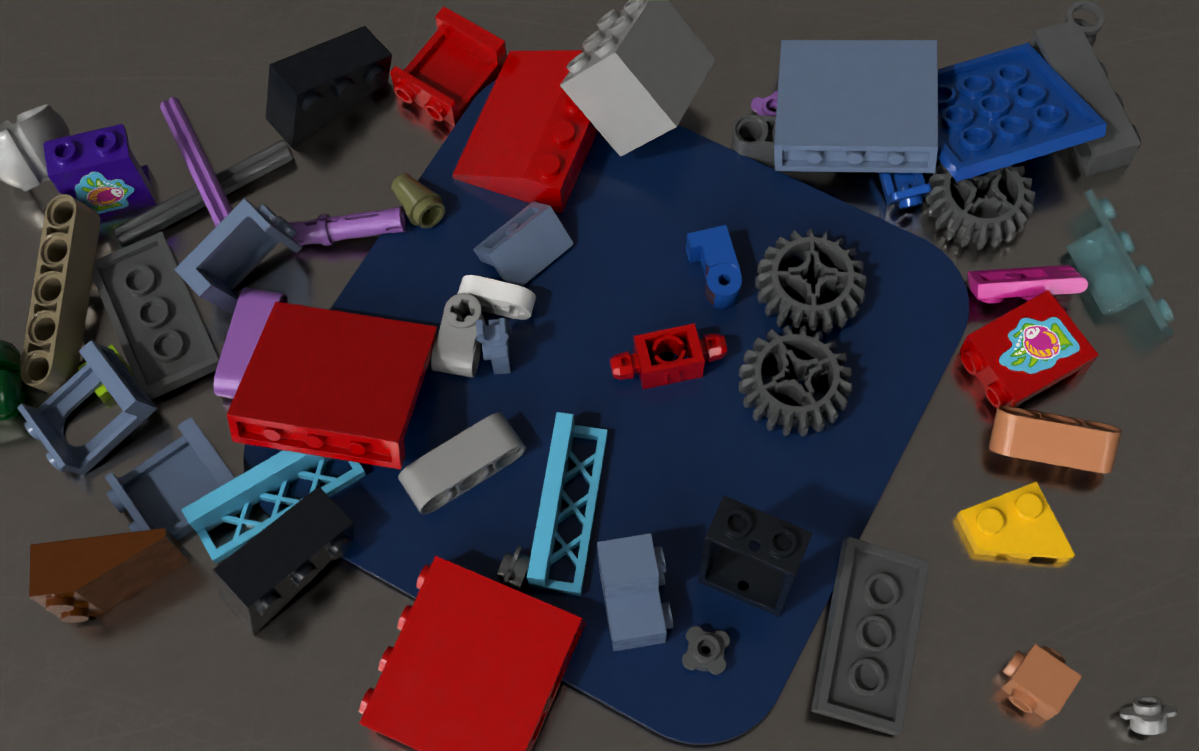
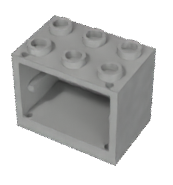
(638, 73)

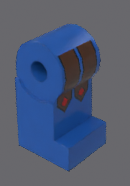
(719, 264)

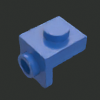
(904, 188)

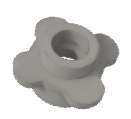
(1148, 715)

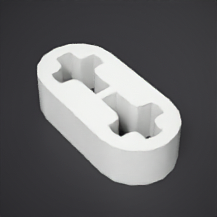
(499, 296)

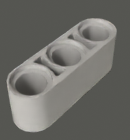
(461, 463)

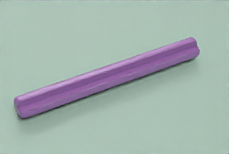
(196, 159)

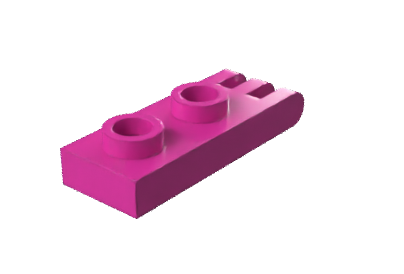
(1026, 283)

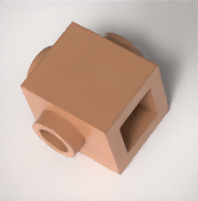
(1039, 681)

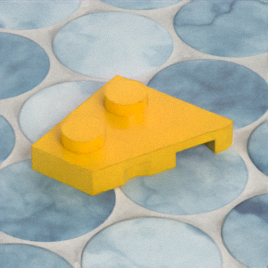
(1016, 525)

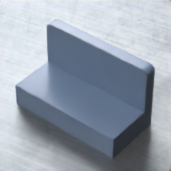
(525, 244)

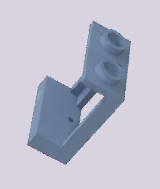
(48, 420)

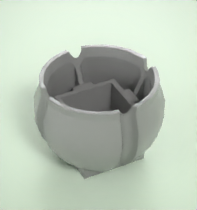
(23, 149)

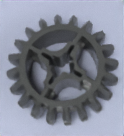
(988, 218)
(839, 277)
(820, 364)

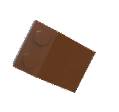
(100, 571)

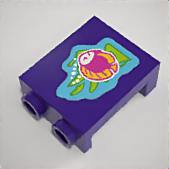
(100, 171)

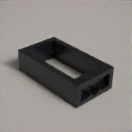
(767, 571)

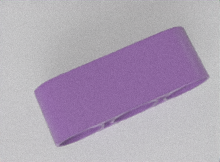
(242, 337)

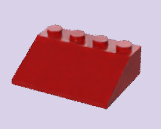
(529, 132)

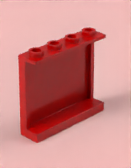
(332, 384)
(470, 665)

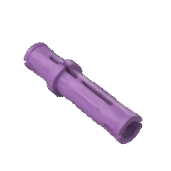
(355, 225)

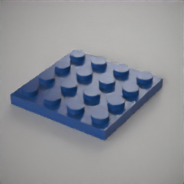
(1007, 112)

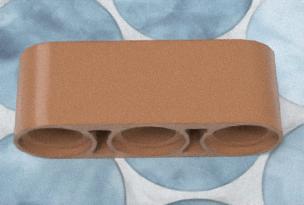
(1055, 439)

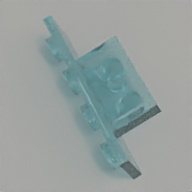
(1111, 271)

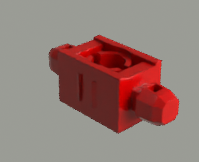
(668, 340)

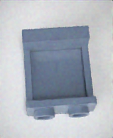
(234, 252)
(169, 482)

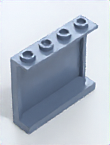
(857, 106)

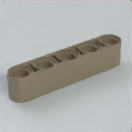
(60, 294)

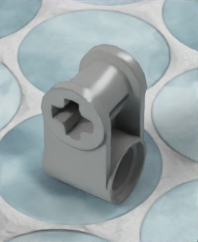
(456, 345)

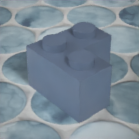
(630, 583)

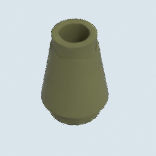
(419, 202)

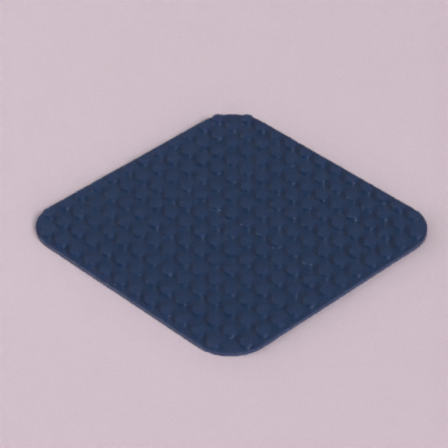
(668, 445)

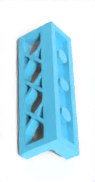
(257, 485)
(551, 502)

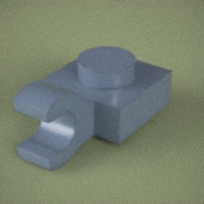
(495, 343)

